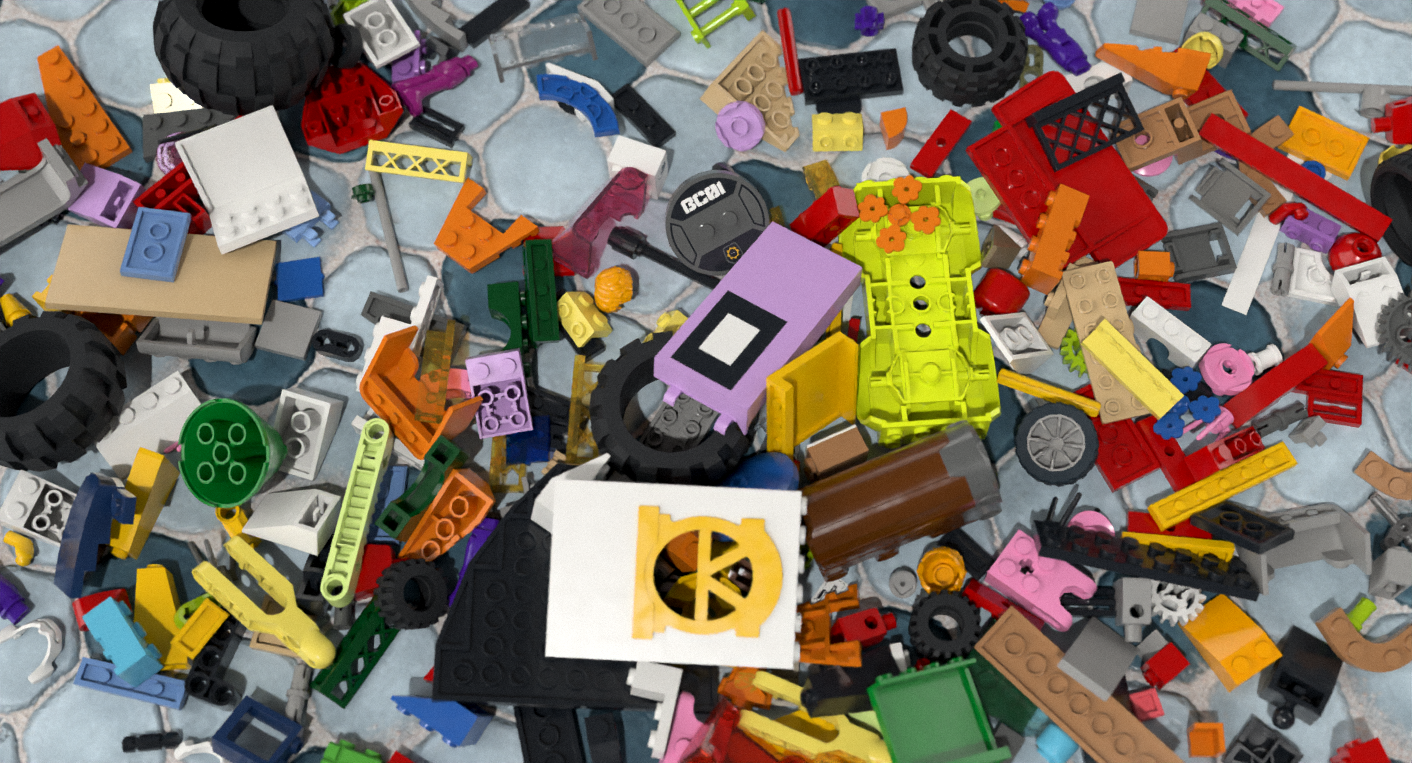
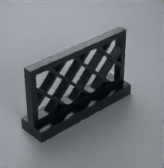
(1079, 101)

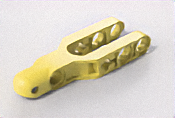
(290, 626)
(851, 743)

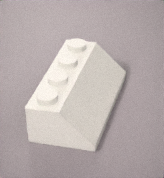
(148, 422)

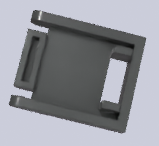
(1226, 194)
(1193, 253)

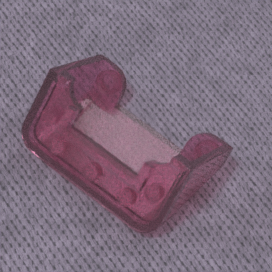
(617, 197)

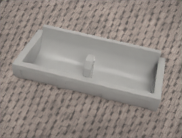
(198, 340)

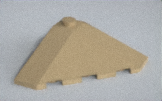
(759, 80)

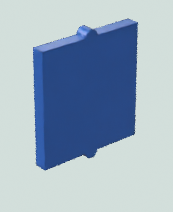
(299, 279)

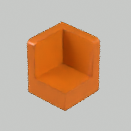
(1205, 740)

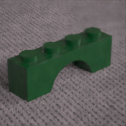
(505, 305)
(406, 511)

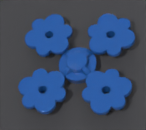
(1186, 380)

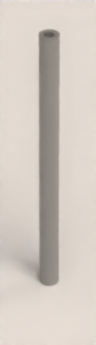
(1337, 87)
(388, 230)

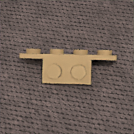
(1058, 313)

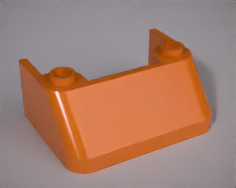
(393, 391)

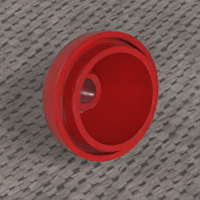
(1345, 251)

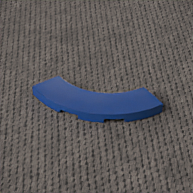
(582, 98)

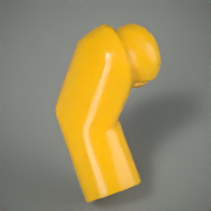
(23, 547)

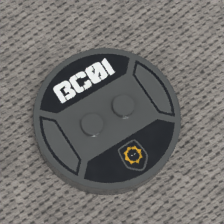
(714, 220)

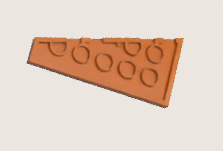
(78, 117)

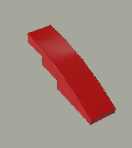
(1275, 385)

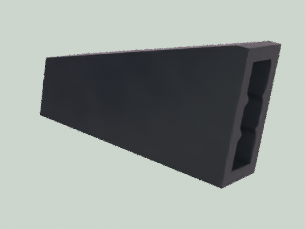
(845, 688)

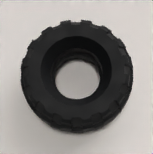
(963, 77)

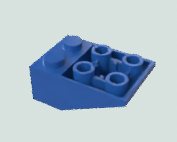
(457, 722)

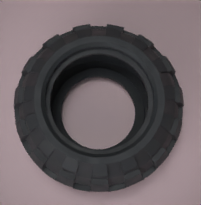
(244, 51)

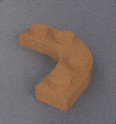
(1273, 135)
(1385, 477)
(1361, 653)

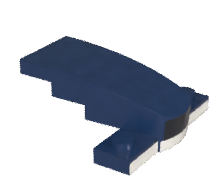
(88, 526)

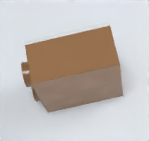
(835, 454)

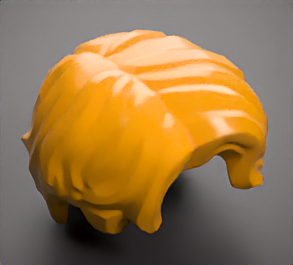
(613, 288)
(941, 570)

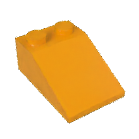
(1230, 642)

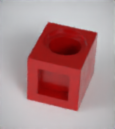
(1164, 666)

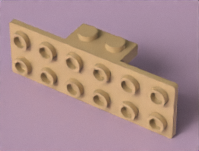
(1092, 297)

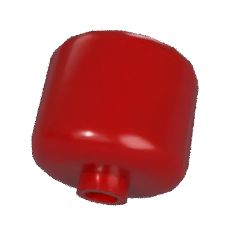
(1000, 293)

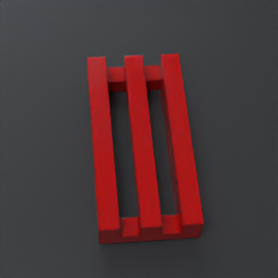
(1338, 400)

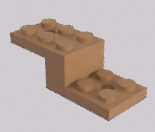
(1176, 130)

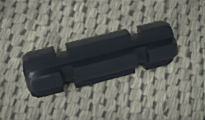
(150, 742)

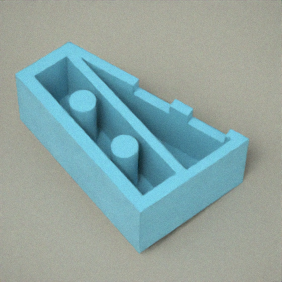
(123, 641)

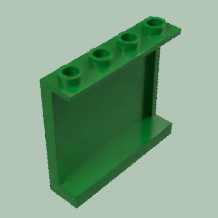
(934, 716)

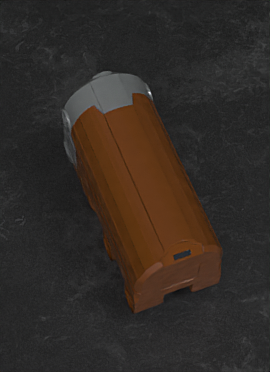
(899, 499)

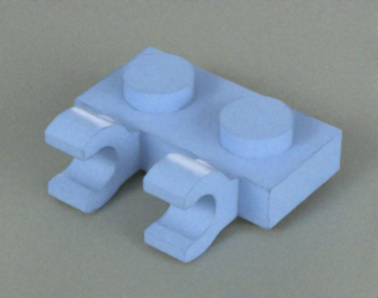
(305, 229)

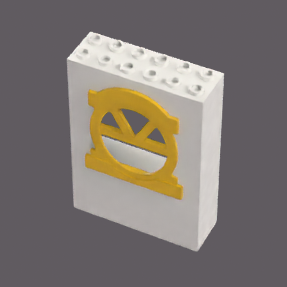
(605, 561)

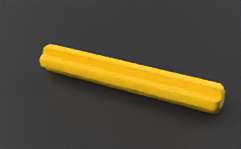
(1047, 392)

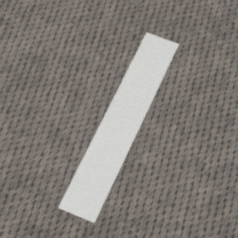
(1253, 260)

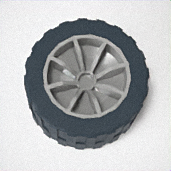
(1057, 444)

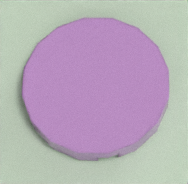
(740, 125)

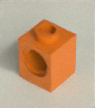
(1153, 266)

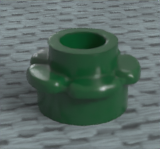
(363, 193)

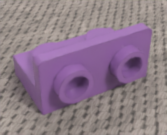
(411, 63)
(1314, 231)

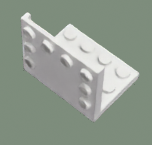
(248, 179)

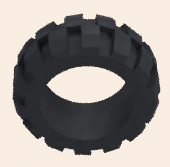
(608, 402)
(79, 407)

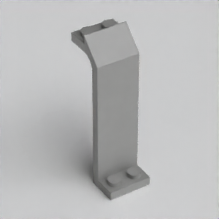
(39, 192)

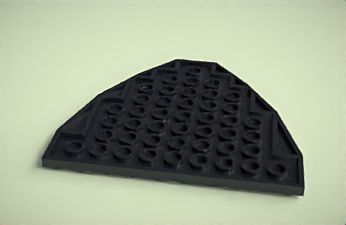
(498, 632)

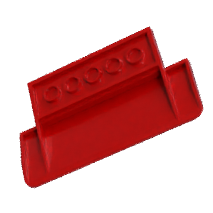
(1013, 163)

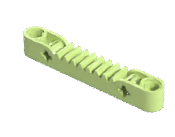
(356, 512)

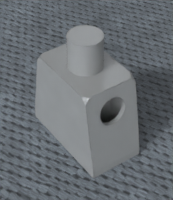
(1133, 594)

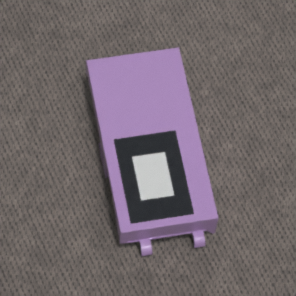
(755, 323)

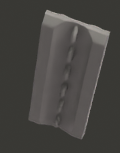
(679, 426)

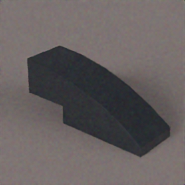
(309, 595)

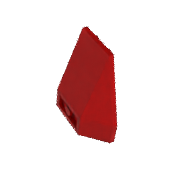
(349, 110)
(22, 126)

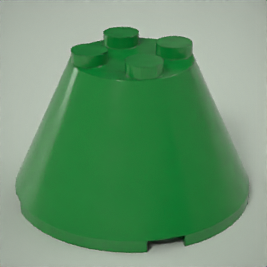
(228, 453)

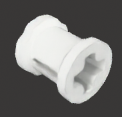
(1267, 358)

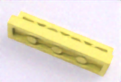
(421, 154)
(1132, 369)

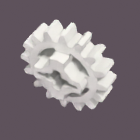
(1172, 608)

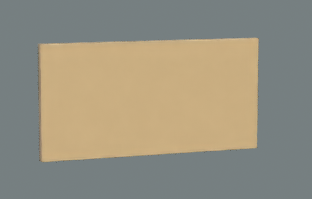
(205, 286)

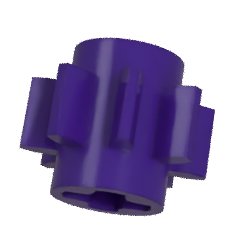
(869, 21)

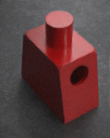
(1396, 123)
(374, 561)
(865, 626)

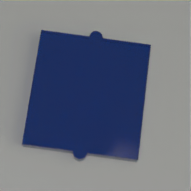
(530, 445)

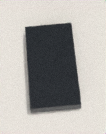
(850, 76)

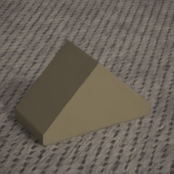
(998, 249)

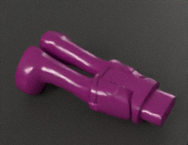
(441, 77)

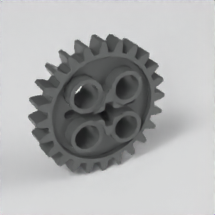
(1397, 323)

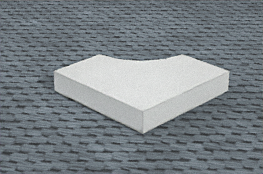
(1310, 278)

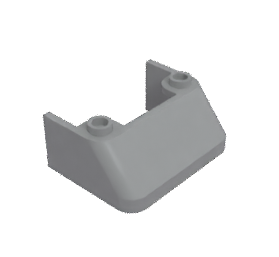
(1319, 534)

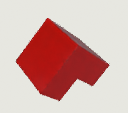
(200, 220)

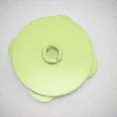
(983, 199)

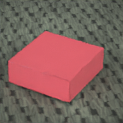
(1146, 705)

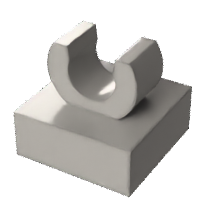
(1309, 432)

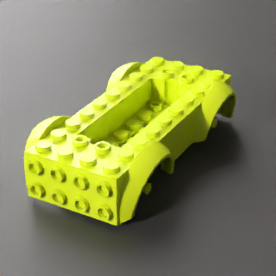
(907, 381)

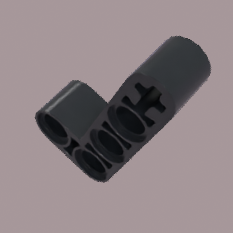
(214, 675)

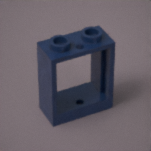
(239, 719)

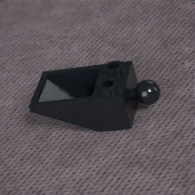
(1301, 680)

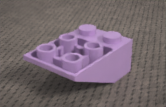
(107, 198)
(502, 385)

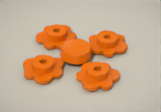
(899, 214)

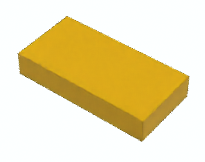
(199, 628)

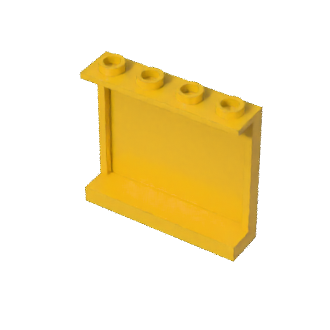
(811, 393)

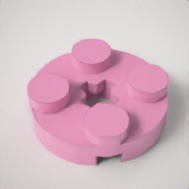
(1215, 376)

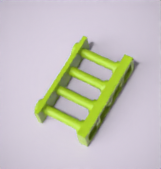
(699, 34)

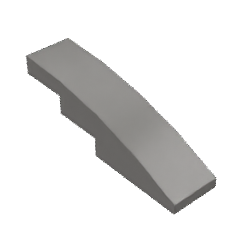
(438, 22)

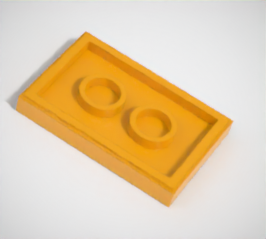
(1325, 142)

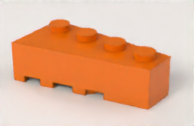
(1055, 235)

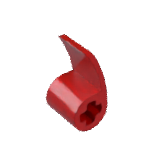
(85, 604)

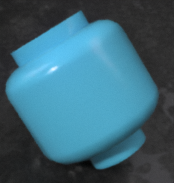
(1056, 744)

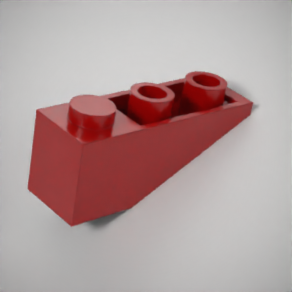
(1224, 453)

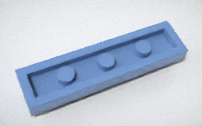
(155, 690)

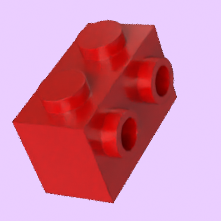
(1360, 752)

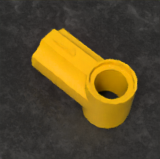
(235, 525)

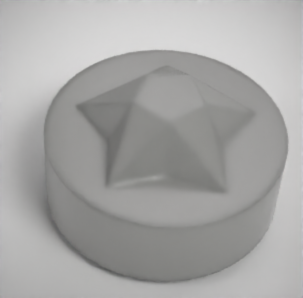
(902, 584)

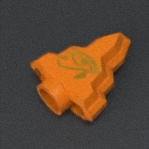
(741, 692)

